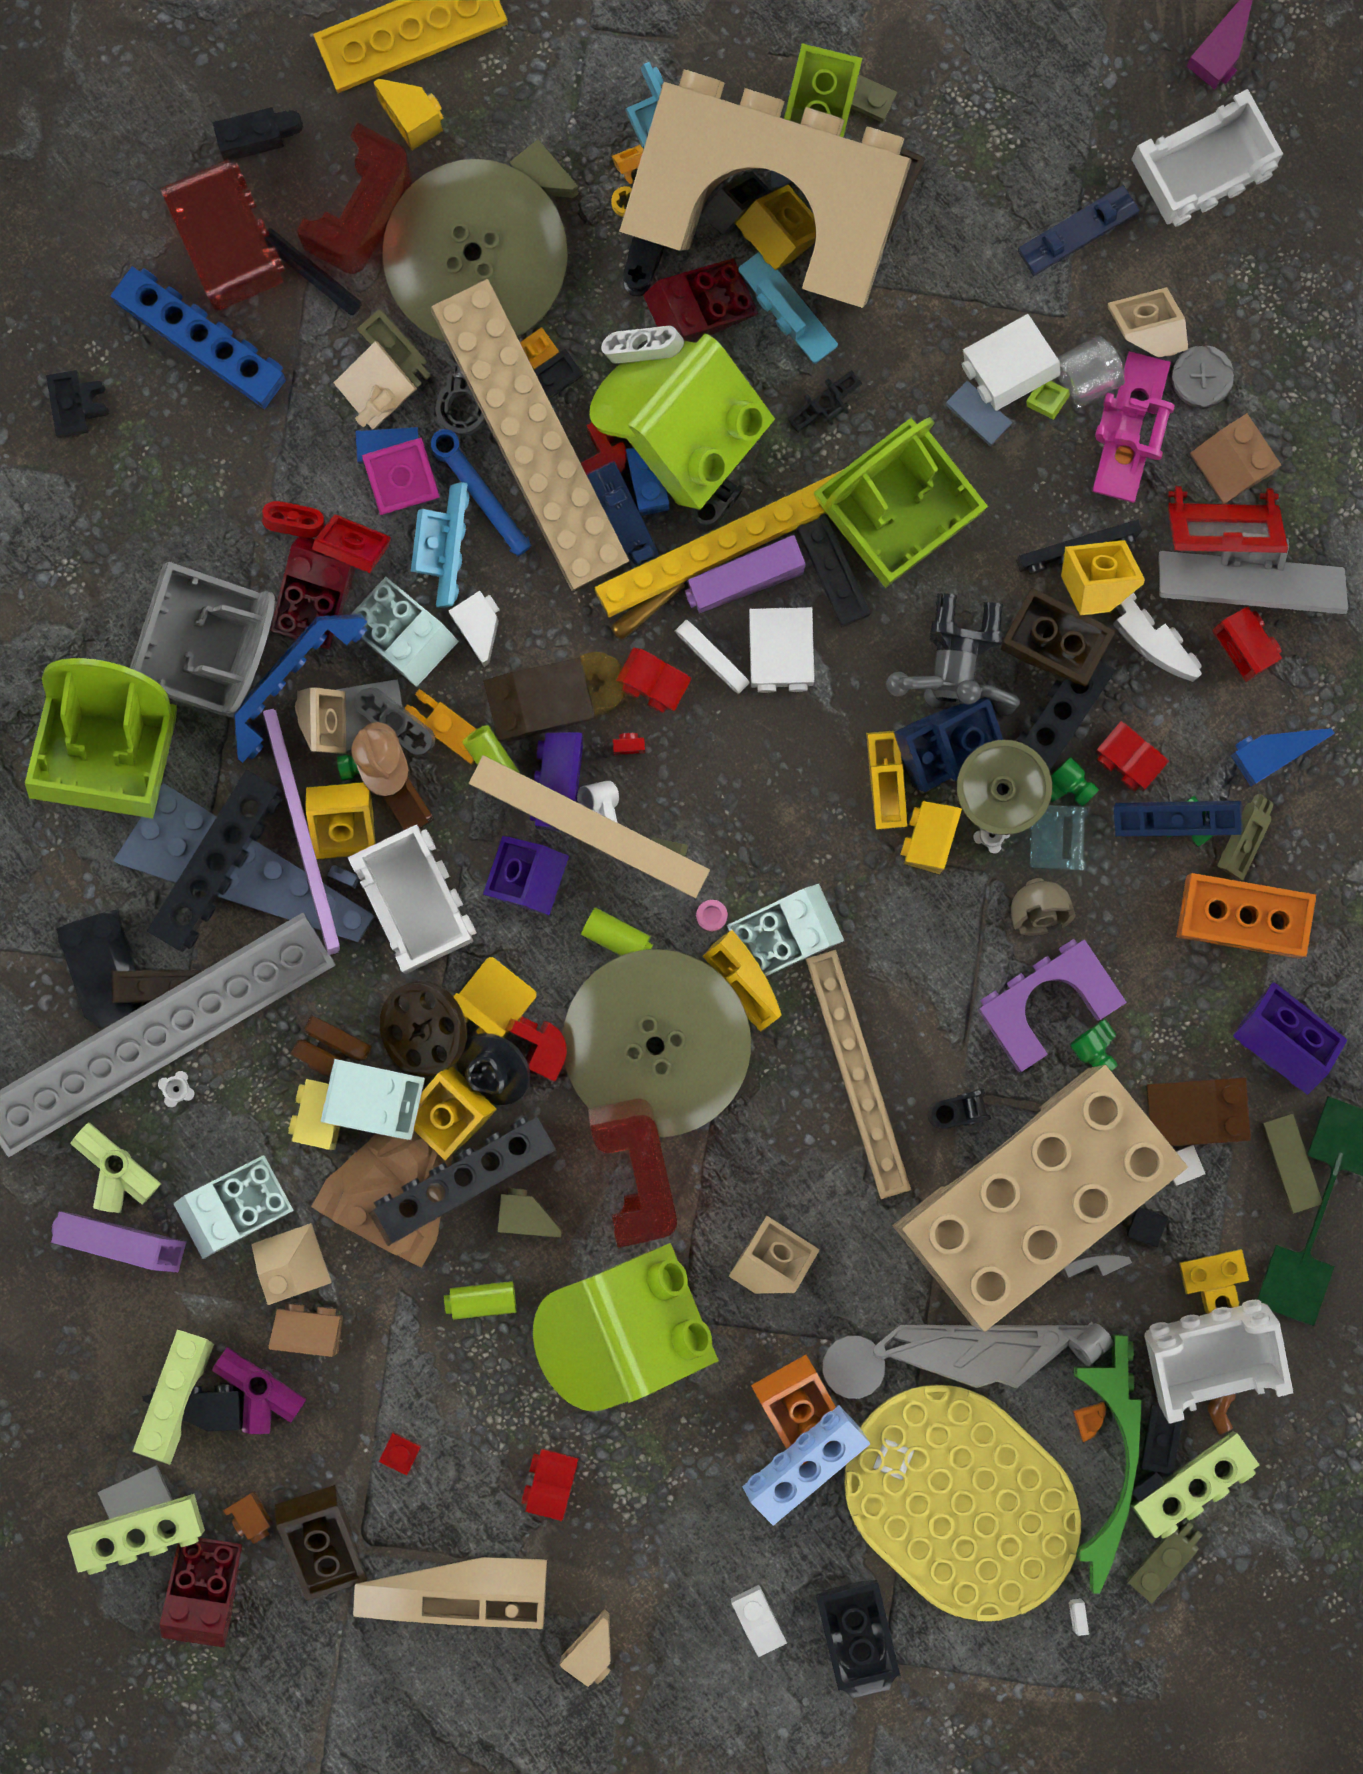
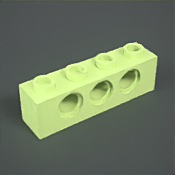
(1201, 1467)
(181, 1511)

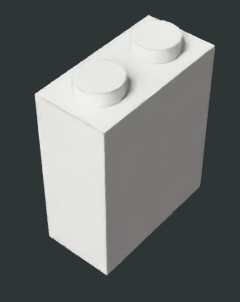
(1010, 362)
(781, 649)

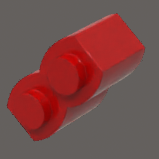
(653, 679)
(1131, 757)
(550, 1484)

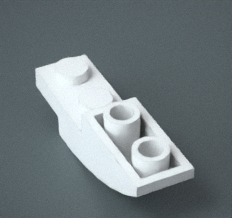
(1158, 646)

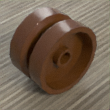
(332, 1045)

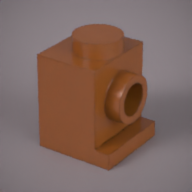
(250, 1517)

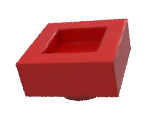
(628, 744)
(400, 1453)

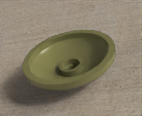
(1018, 769)

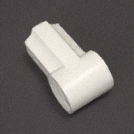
(600, 798)

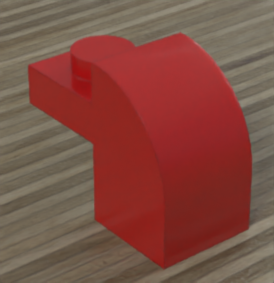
(606, 452)
(548, 1046)

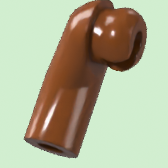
(1217, 1410)

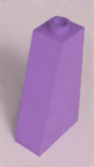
(746, 575)
(118, 1242)

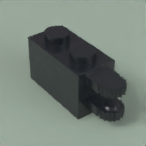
(255, 132)

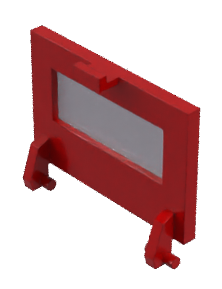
(1227, 525)

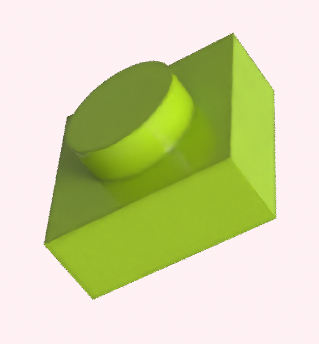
(1048, 399)

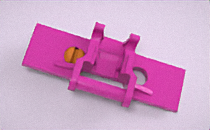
(1121, 424)

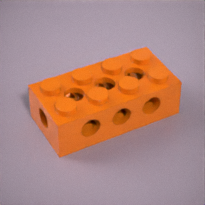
(1262, 901)

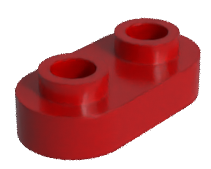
(292, 519)

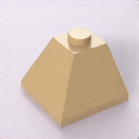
(1152, 322)
(322, 719)
(774, 1260)
(290, 1264)
(590, 1653)

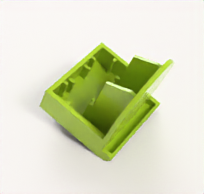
(684, 417)
(900, 500)
(101, 738)
(622, 1332)

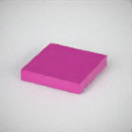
(401, 476)

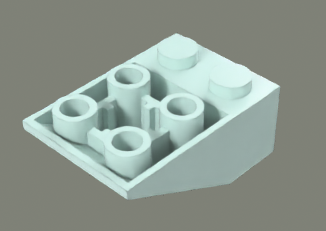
(404, 632)
(789, 930)
(372, 1099)
(233, 1206)

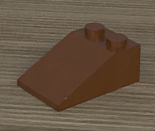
(1200, 1111)

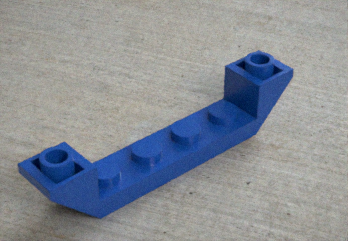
(342, 626)

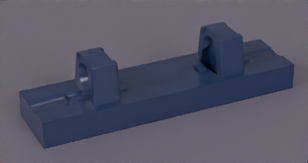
(1078, 230)
(623, 514)
(1178, 818)

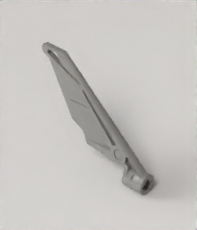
(999, 1355)

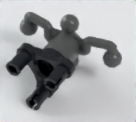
(957, 660)

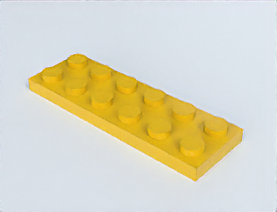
(402, 35)

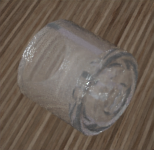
(1091, 370)

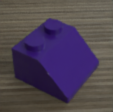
(526, 875)

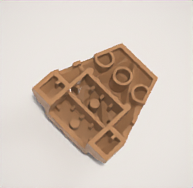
(374, 1172)

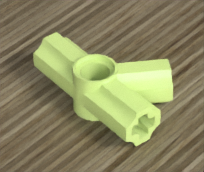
(113, 1184)

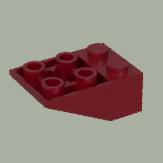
(701, 300)
(309, 589)
(201, 1592)

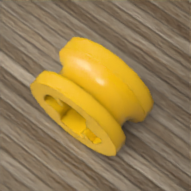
(616, 199)

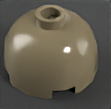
(1041, 906)

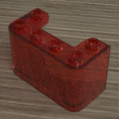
(223, 234)
(355, 235)
(651, 1211)

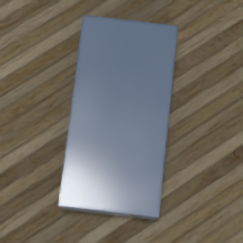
(977, 414)

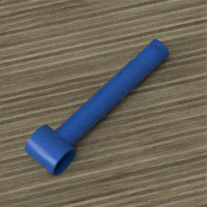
(481, 493)

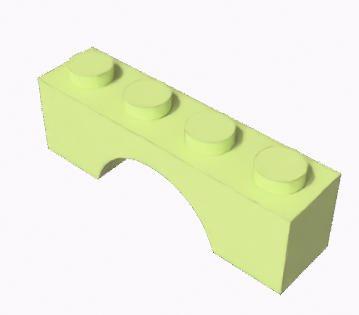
(165, 1413)

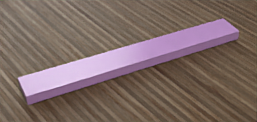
(301, 832)

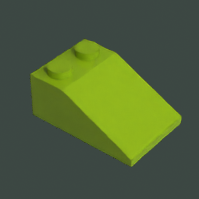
(824, 83)

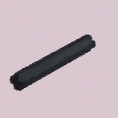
(313, 273)

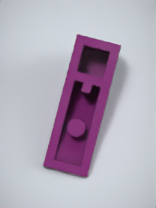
(1220, 51)

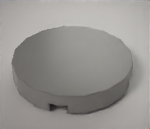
(1202, 376)
(852, 1367)

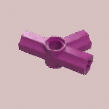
(258, 1405)

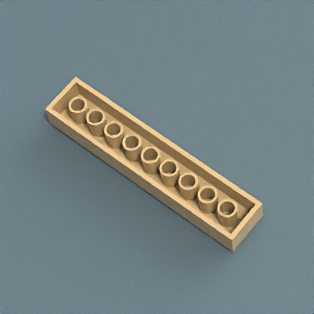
(529, 435)

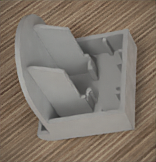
(203, 638)

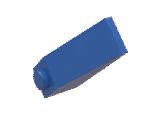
(1271, 752)

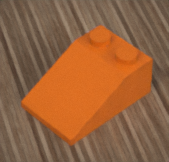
(794, 1399)

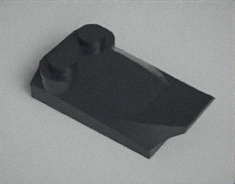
(92, 951)
(858, 1638)

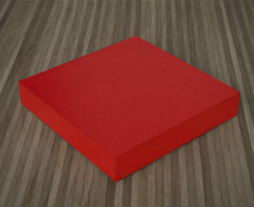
(351, 543)

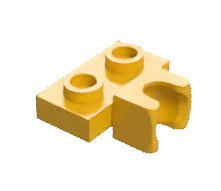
(1215, 1277)

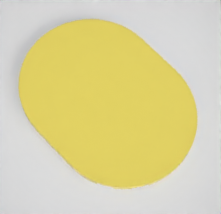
(981, 1512)

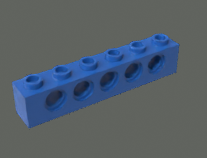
(130, 297)

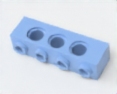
(800, 1479)

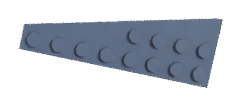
(263, 882)

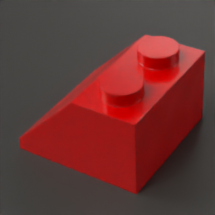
(1247, 643)

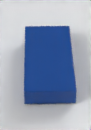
(374, 440)

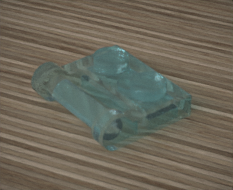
(1047, 839)

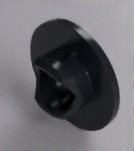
(494, 1068)

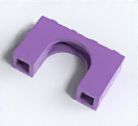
(1075, 967)

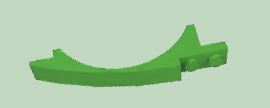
(1113, 1386)

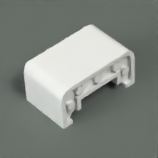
(1208, 160)
(413, 898)
(1217, 1357)

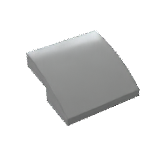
(1101, 1264)

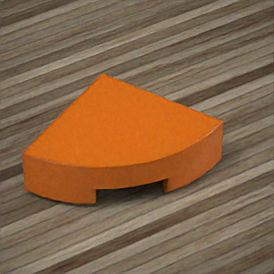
(1090, 1420)

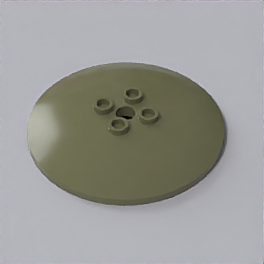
(481, 205)
(665, 998)

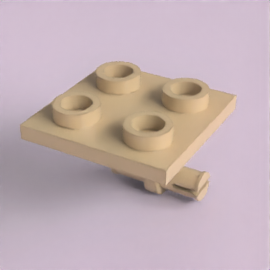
(374, 386)

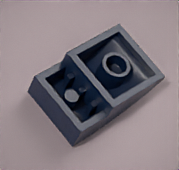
(942, 742)

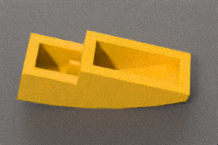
(886, 780)
(742, 971)

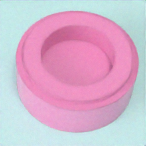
(711, 915)

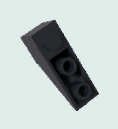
(212, 1409)

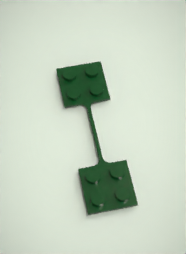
(1296, 1280)

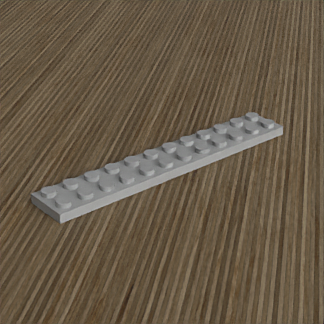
(160, 1032)

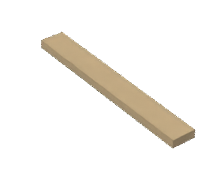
(589, 826)
(858, 1074)

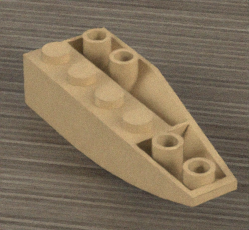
(460, 1593)

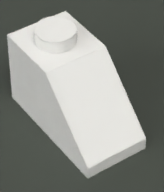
(477, 623)
(758, 1620)

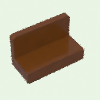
(409, 807)

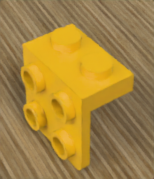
(494, 998)

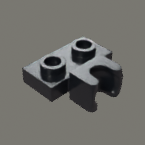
(73, 402)

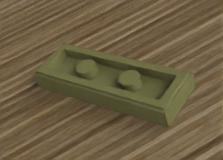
(1292, 1163)

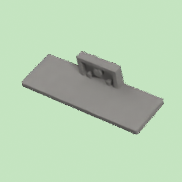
(1253, 580)

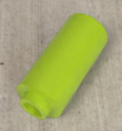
(485, 743)
(614, 933)
(481, 1300)

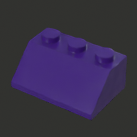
(560, 766)
(1290, 1038)

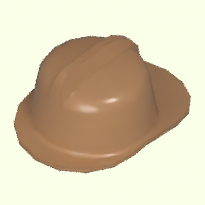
(380, 759)

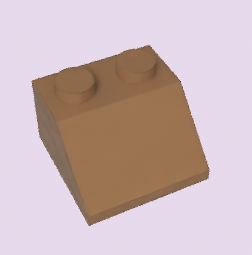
(1235, 459)
(306, 1331)

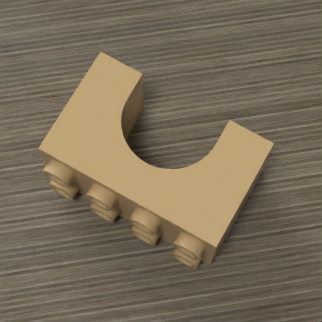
(705, 140)
(1040, 1197)

